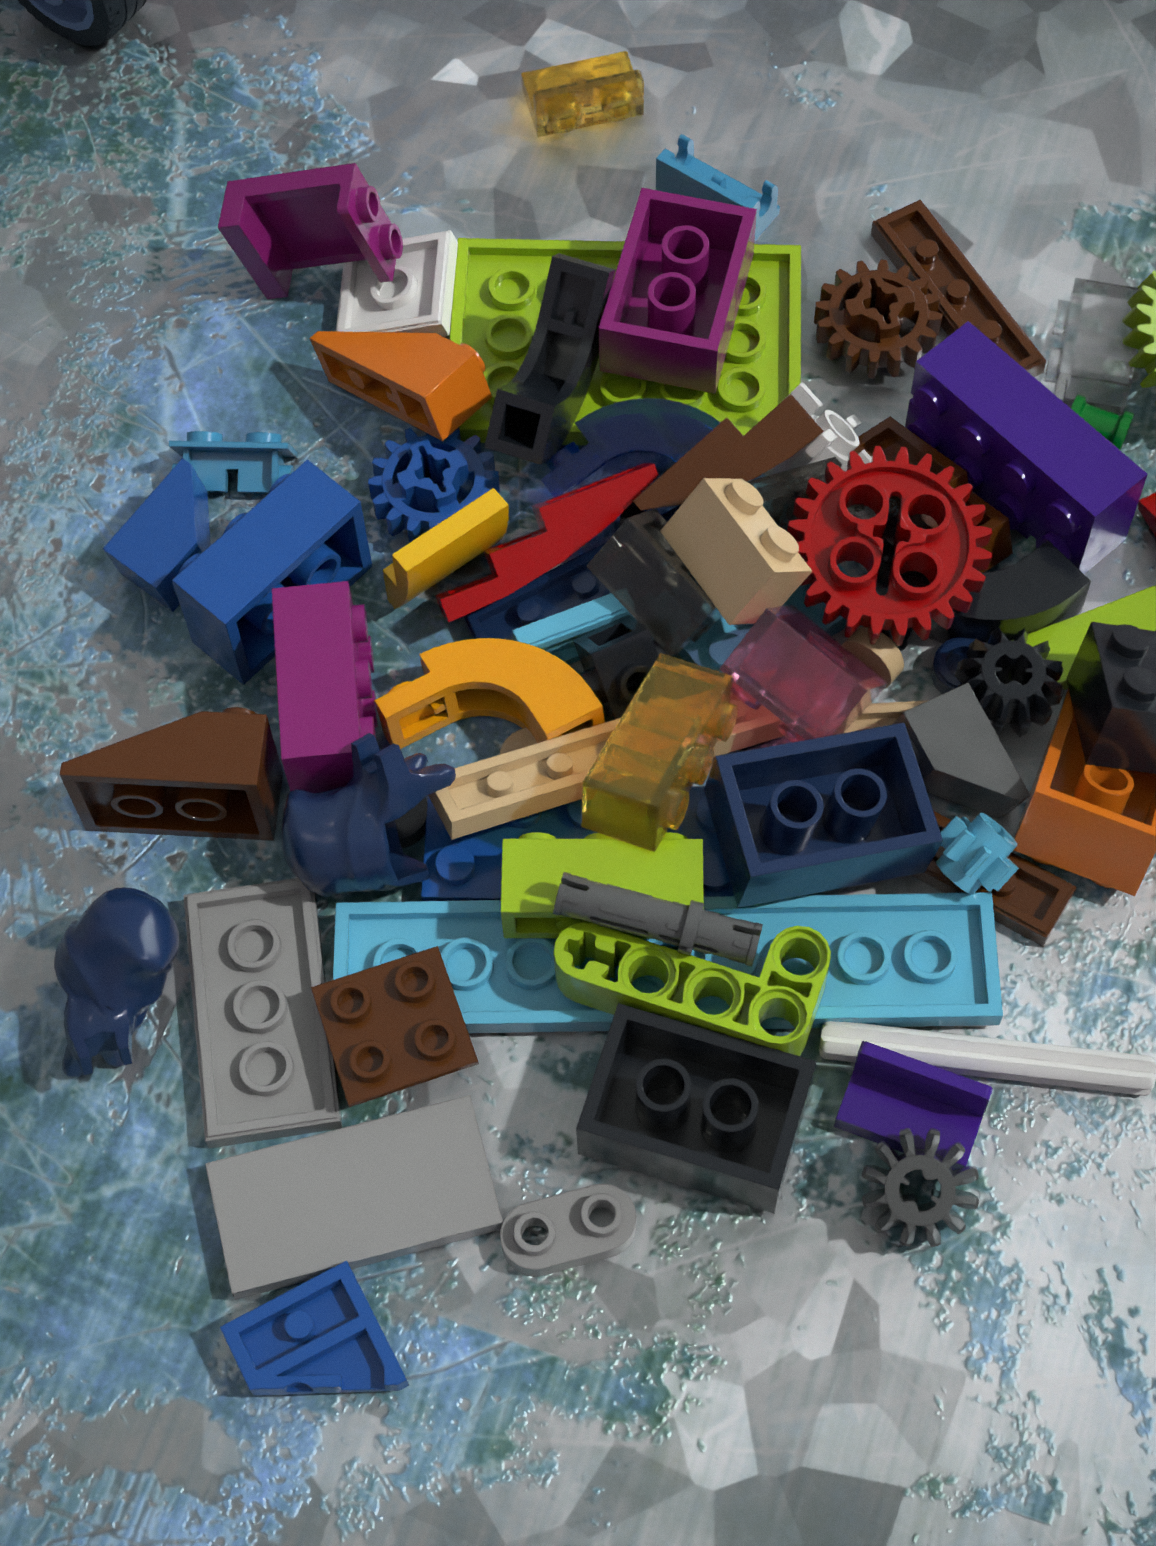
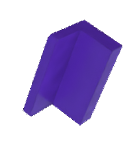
(902, 1092)

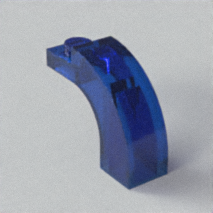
(626, 428)

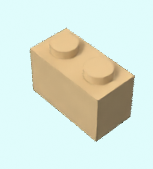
(735, 549)

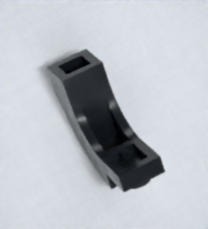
(547, 392)
(1026, 595)

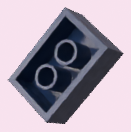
(821, 814)

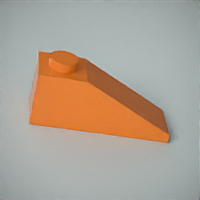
(407, 375)

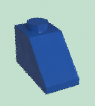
(163, 534)

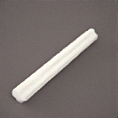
(997, 1057)

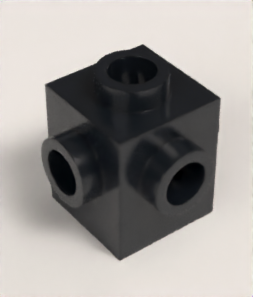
(617, 661)

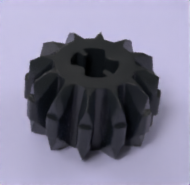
(1033, 684)

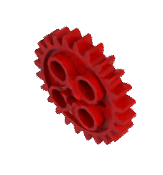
(946, 554)

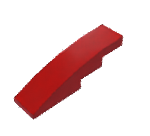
(564, 526)

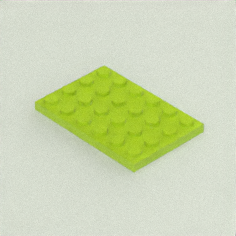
(501, 296)

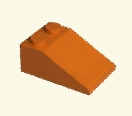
(1088, 815)

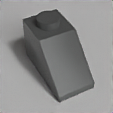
(963, 754)

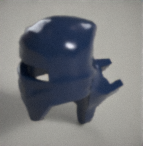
(349, 834)
(112, 972)

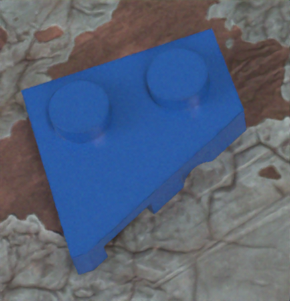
(315, 1341)

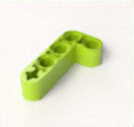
(692, 978)

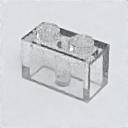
(1092, 346)

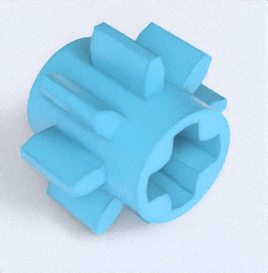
(977, 853)

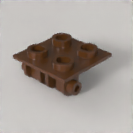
(394, 1026)

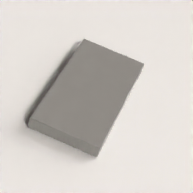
(255, 1015)
(353, 1196)

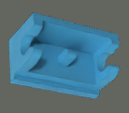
(696, 179)

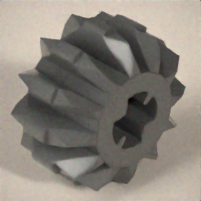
(907, 1206)

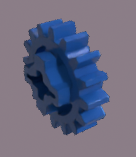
(429, 480)

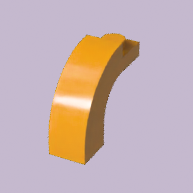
(489, 680)

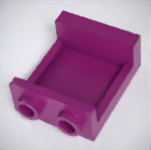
(307, 222)

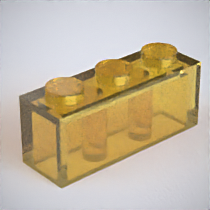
(658, 753)

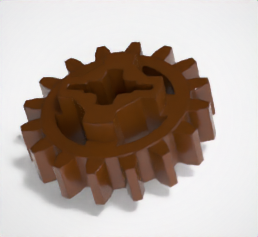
(877, 318)

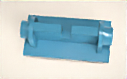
(256, 460)

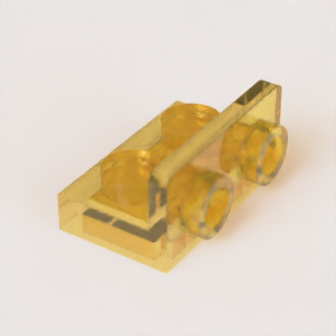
(583, 93)

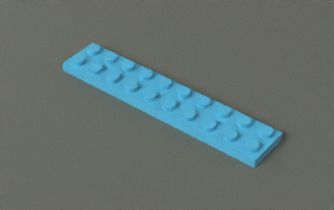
(889, 965)

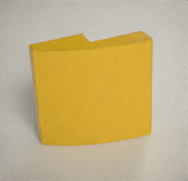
(446, 548)

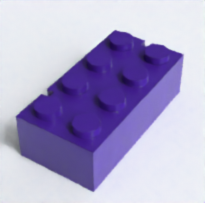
(1024, 448)

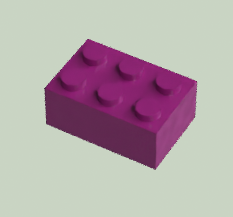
(677, 290)
(322, 682)

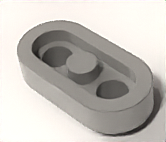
(571, 1235)

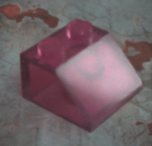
(801, 675)

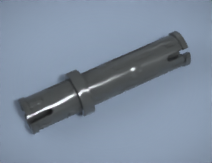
(658, 919)

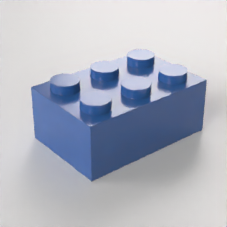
(293, 537)

